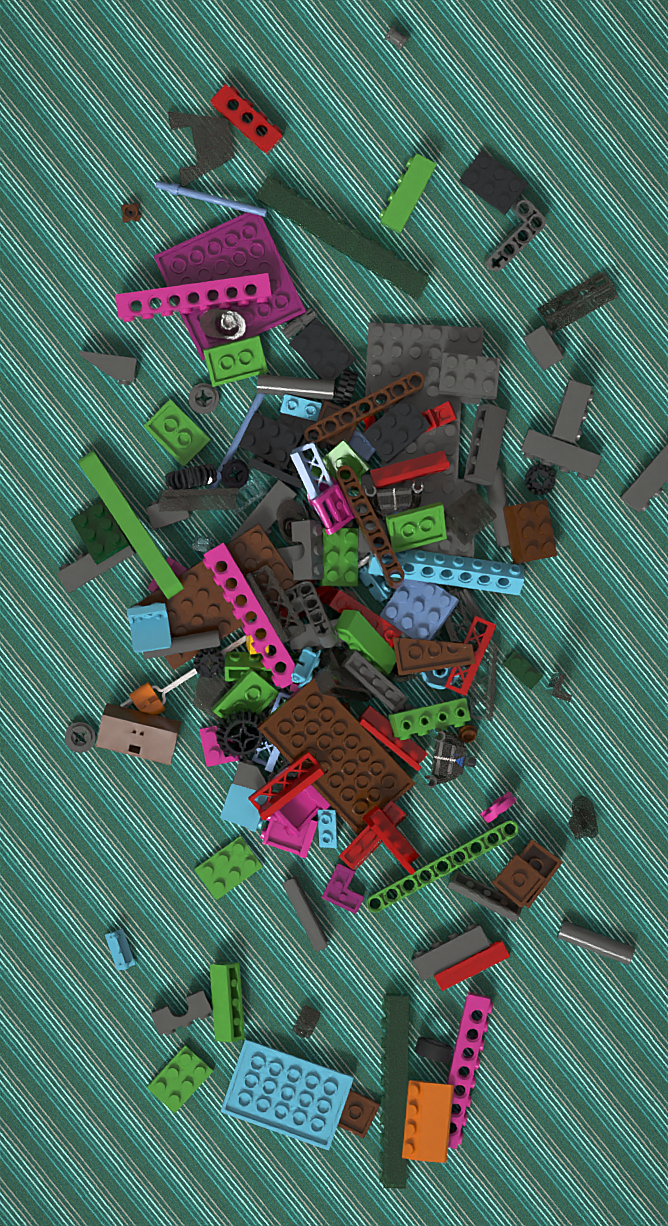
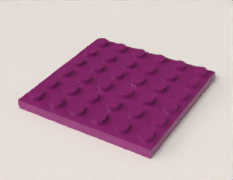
(226, 252)

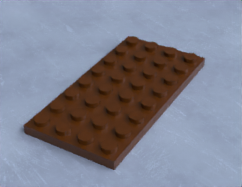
(201, 603)
(354, 763)

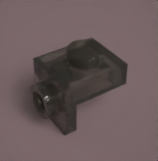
(306, 1022)

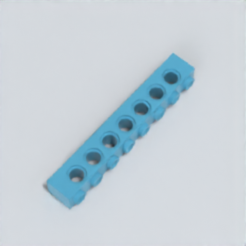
(455, 571)

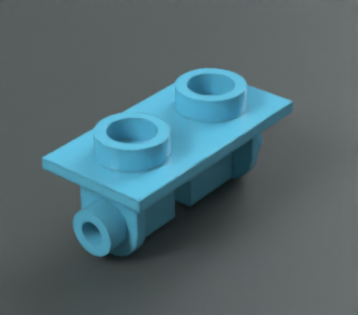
(300, 407)
(380, 588)
(304, 673)
(327, 828)
(120, 950)

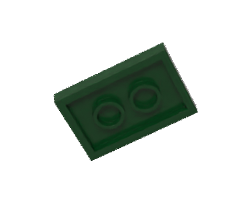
(100, 532)

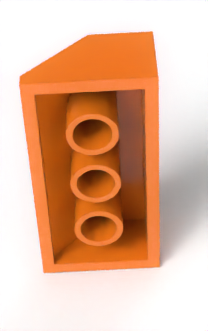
(427, 1121)

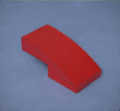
(440, 415)

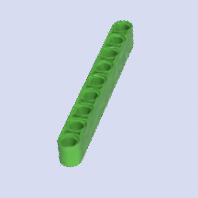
(130, 524)
(447, 857)

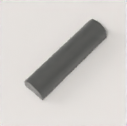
(295, 386)
(497, 501)
(187, 643)
(484, 895)
(306, 913)
(596, 942)

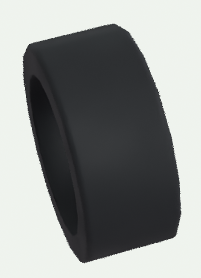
(433, 1049)

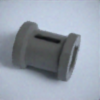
(396, 38)

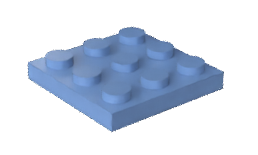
(419, 609)

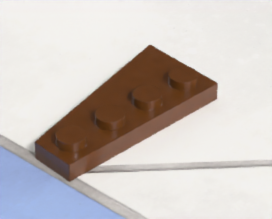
(429, 655)

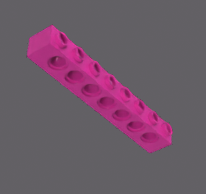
(125, 300)
(221, 553)
(472, 1002)

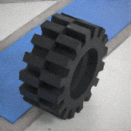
(346, 386)

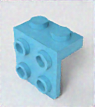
(149, 627)
(240, 810)

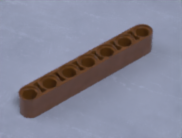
(370, 400)
(369, 517)

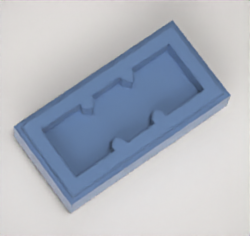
(362, 445)

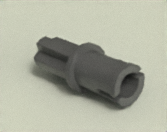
(299, 323)

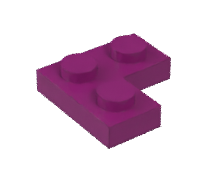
(338, 892)

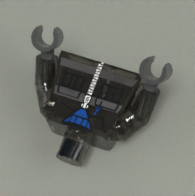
(394, 501)
(448, 758)

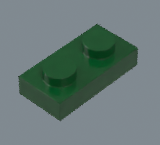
(522, 669)

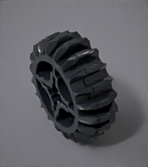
(191, 477)
(232, 728)

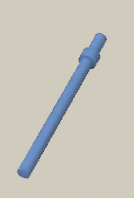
(175, 189)
(234, 445)

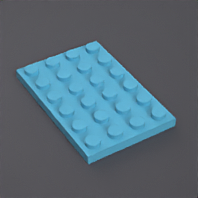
(287, 1094)

